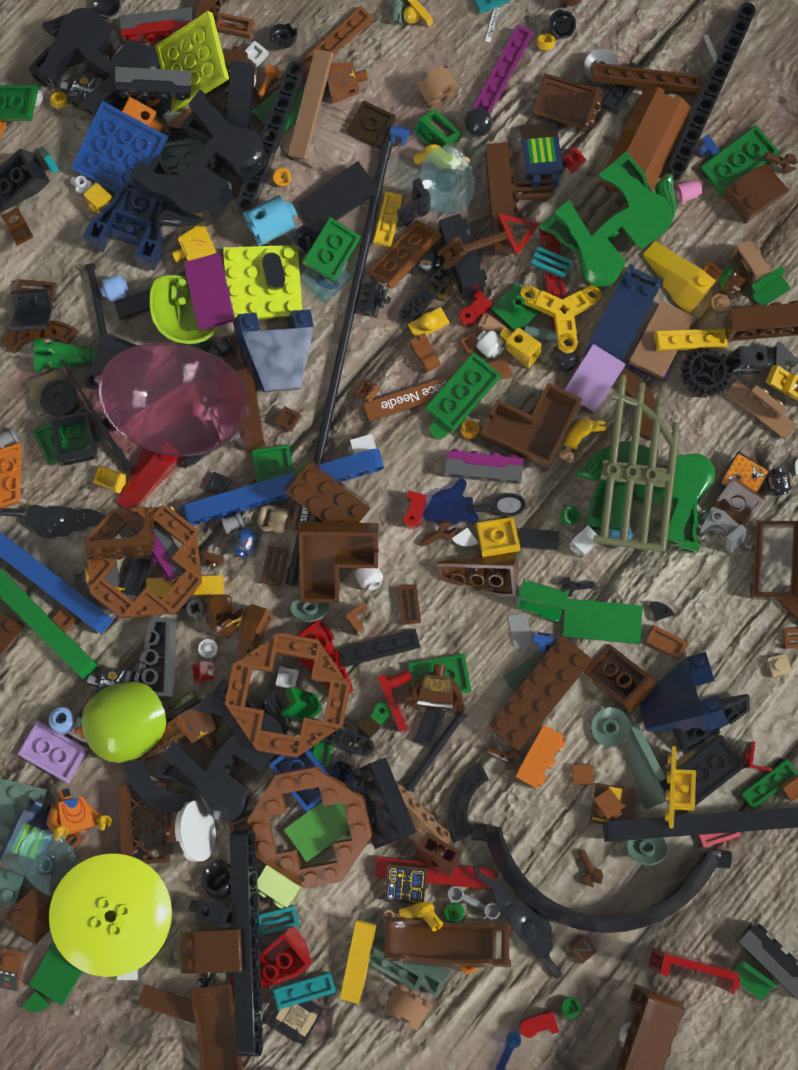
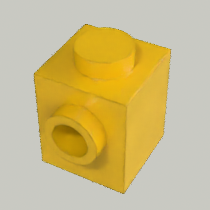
(97, 198)

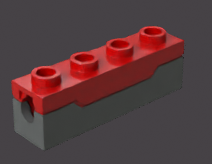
(154, 25)

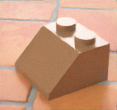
(750, 259)

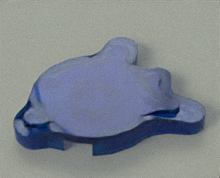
(451, 506)

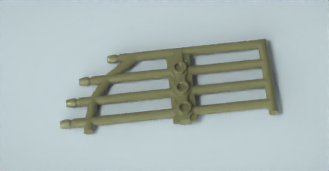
(638, 474)

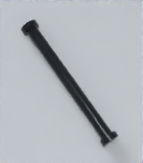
(90, 268)
(435, 751)

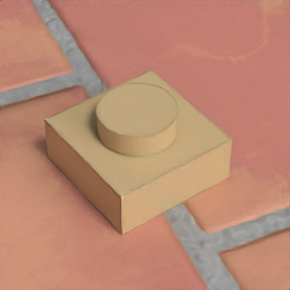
(779, 665)

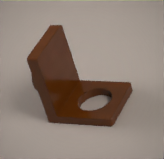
(20, 229)

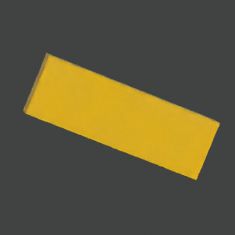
(388, 219)

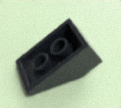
(20, 179)

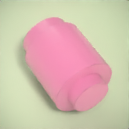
(688, 190)

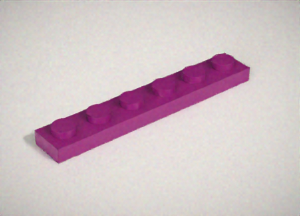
(504, 68)

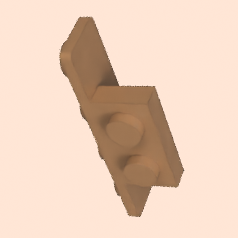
(763, 407)
(422, 820)

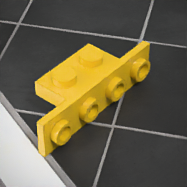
(681, 788)

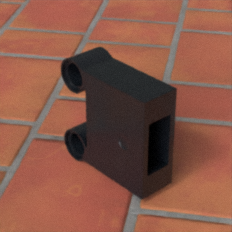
(108, 348)

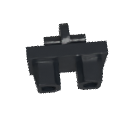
(376, 298)

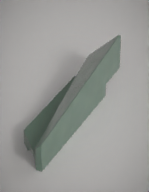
(644, 766)
(412, 975)

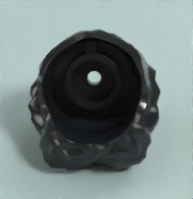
(217, 879)

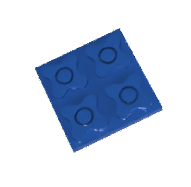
(116, 147)

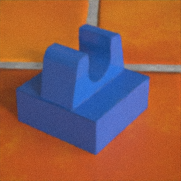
(399, 131)
(708, 147)
(542, 640)

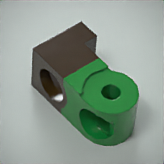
(376, 720)

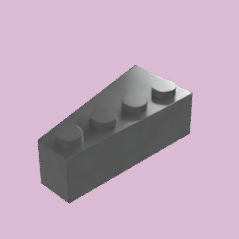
(158, 657)

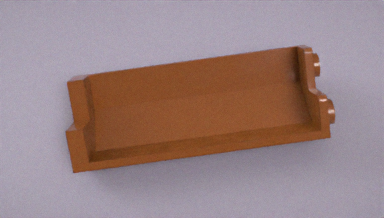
(651, 133)

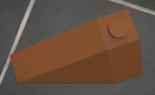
(254, 625)

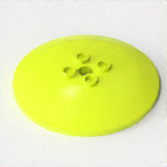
(102, 885)

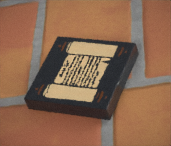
(297, 1020)

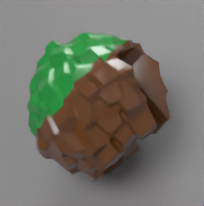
(733, 280)

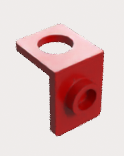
(749, 756)

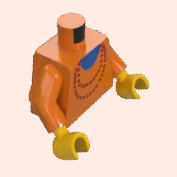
(73, 816)

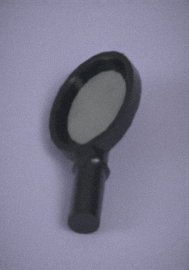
(504, 505)

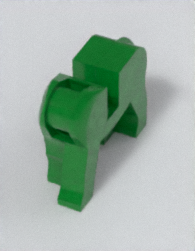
(642, 221)
(691, 480)

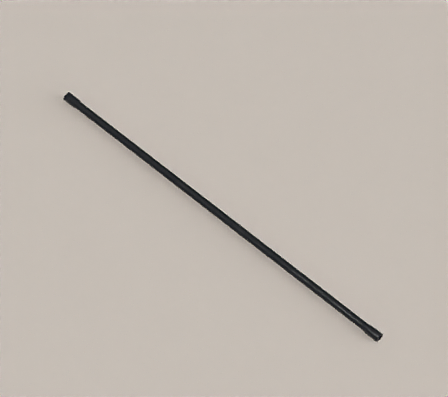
(384, 156)

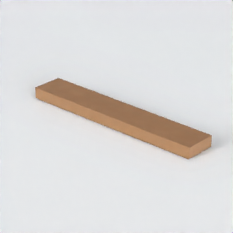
(310, 104)

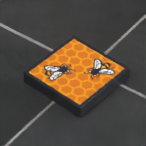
(746, 471)

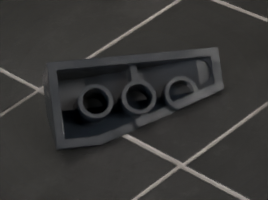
(734, 709)

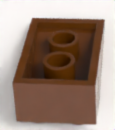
(755, 192)
(620, 678)
(210, 951)

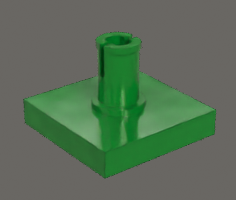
(513, 311)

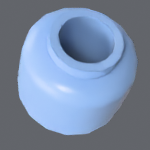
(114, 287)
(56, 718)

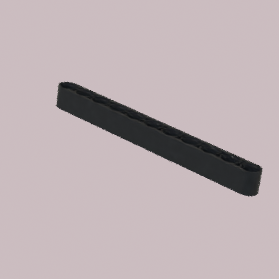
(713, 83)
(701, 824)
(246, 917)

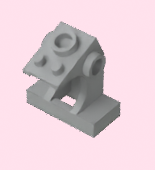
(734, 533)

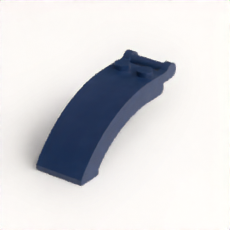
(624, 313)

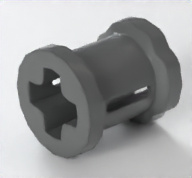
(197, 615)

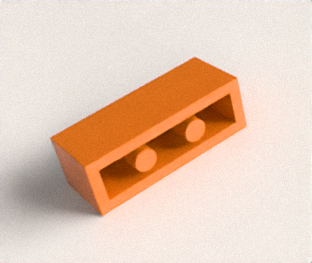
(540, 757)

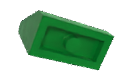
(431, 134)

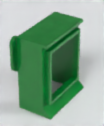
(541, 600)

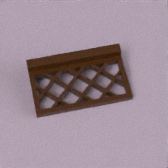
(126, 825)

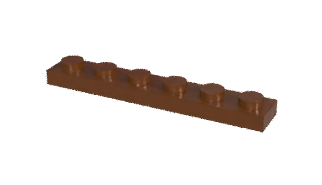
(645, 77)

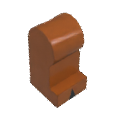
(424, 352)

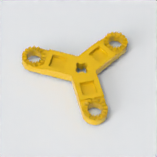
(573, 306)

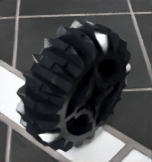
(703, 365)

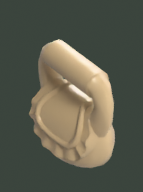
(278, 520)

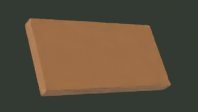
(645, 355)

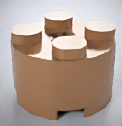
(438, 86)
(408, 1006)

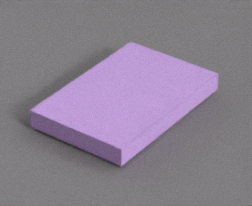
(595, 377)
(52, 751)

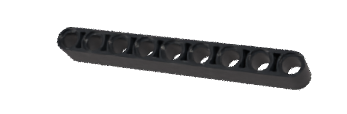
(276, 131)

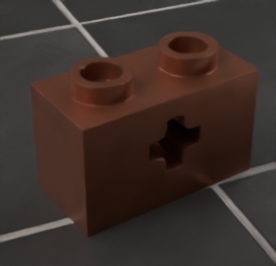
(438, 854)

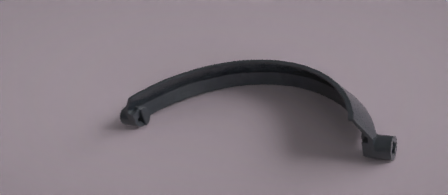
(522, 886)

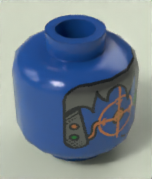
(244, 542)

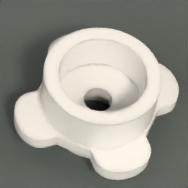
(81, 187)

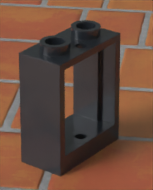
(76, 456)

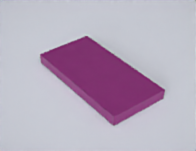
(209, 291)

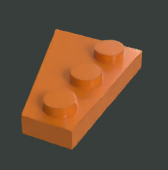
(10, 475)

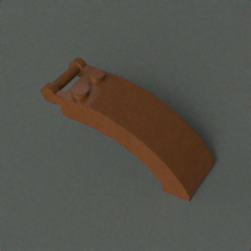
(450, 946)
(216, 1027)

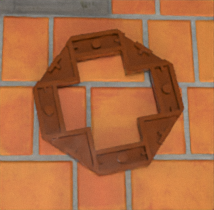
(147, 602)
(263, 660)
(331, 792)

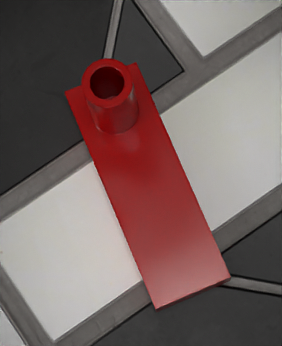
(387, 685)

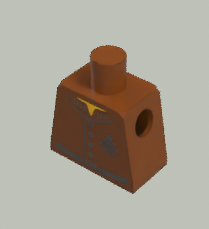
(344, 81)
(200, 726)

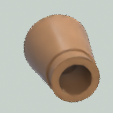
(489, 323)

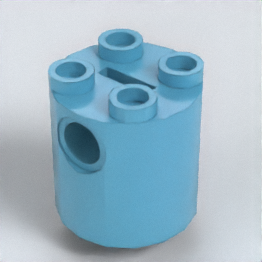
(270, 219)

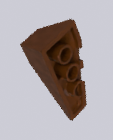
(489, 573)
(31, 915)

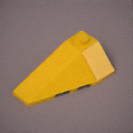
(681, 278)

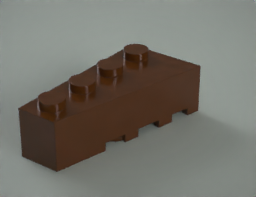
(251, 426)

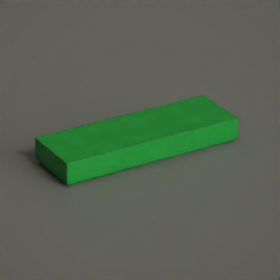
(768, 784)

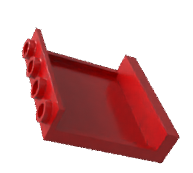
(661, 962)

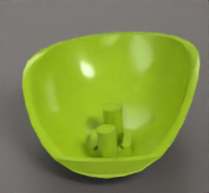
(174, 311)
(123, 721)

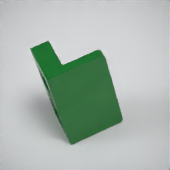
(769, 287)
(302, 704)
(753, 980)

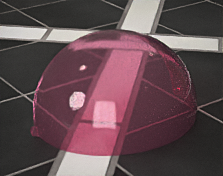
(173, 398)

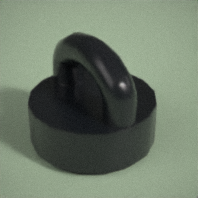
(340, 769)

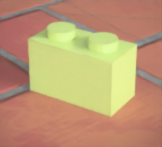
(277, 887)

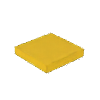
(497, 537)

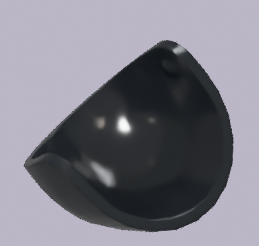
(107, 8)

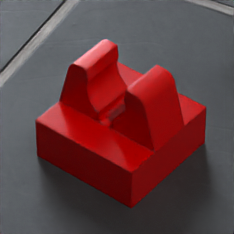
(573, 160)
(200, 672)

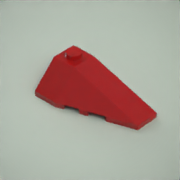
(146, 476)
(320, 631)
(283, 959)

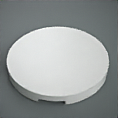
(195, 831)

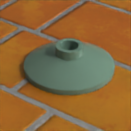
(308, 611)
(602, 722)
(656, 846)

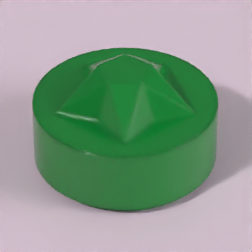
(569, 515)
(454, 912)
(570, 1008)

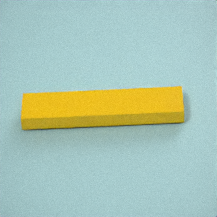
(690, 339)
(210, 586)
(358, 961)

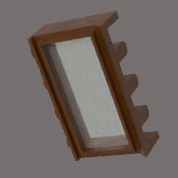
(775, 560)

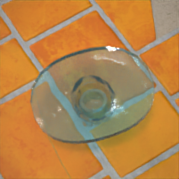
(448, 179)
(45, 860)

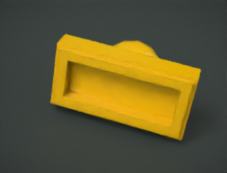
(415, 12)
(429, 323)
(110, 479)

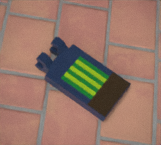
(541, 152)
(25, 823)

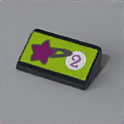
(181, 705)

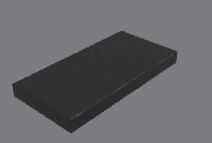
(338, 196)
(713, 768)

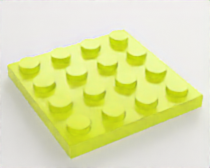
(196, 50)
(248, 282)

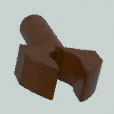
(786, 168)
(440, 533)
(504, 757)
(589, 869)

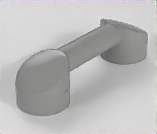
(456, 895)

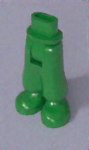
(72, 355)

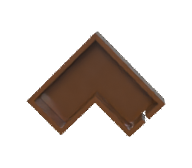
(534, 435)
(326, 549)

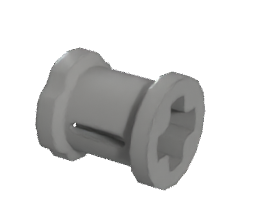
(9, 437)
(233, 522)

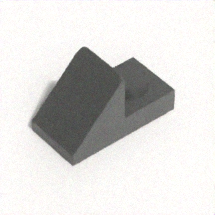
(783, 356)

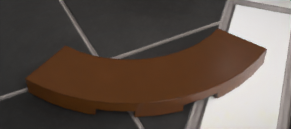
(56, 331)
(649, 400)

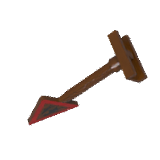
(515, 230)

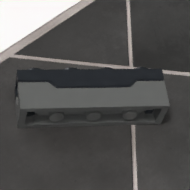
(152, 83)
(771, 957)

